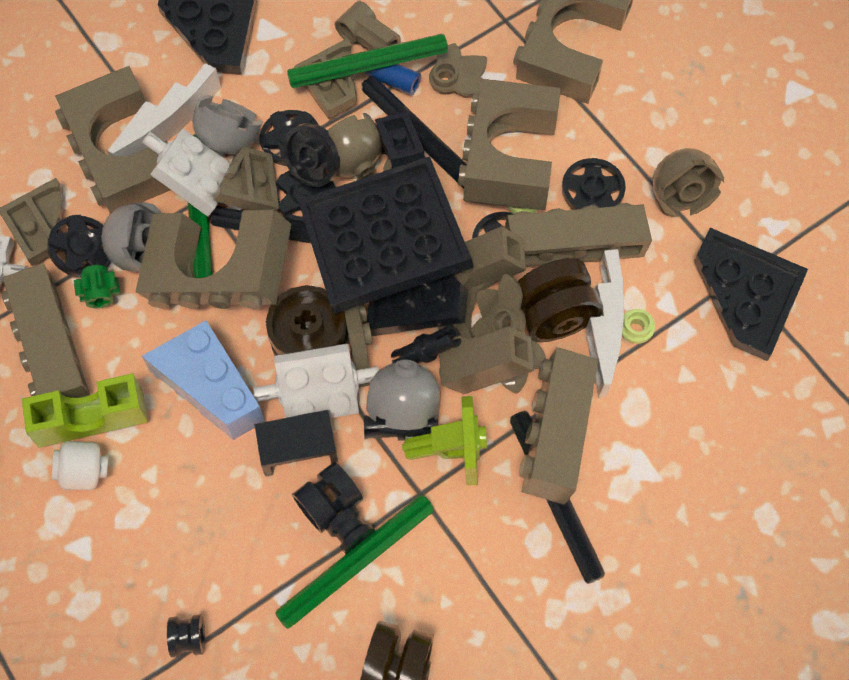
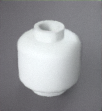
(79, 465)

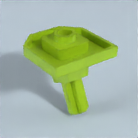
(452, 441)

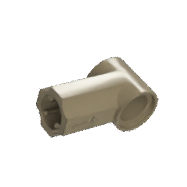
(361, 25)

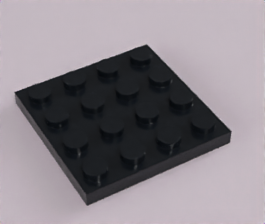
(384, 234)

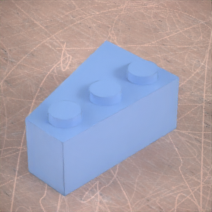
(206, 378)

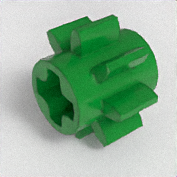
(97, 286)

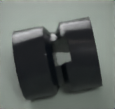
(317, 505)

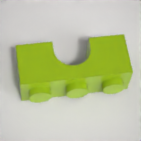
(57, 418)

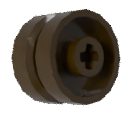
(558, 299)
(304, 321)
(386, 663)

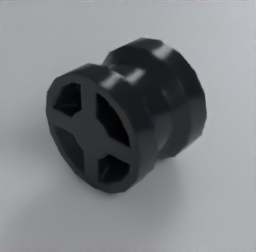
(349, 528)
(186, 635)

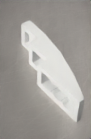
(169, 116)
(605, 332)

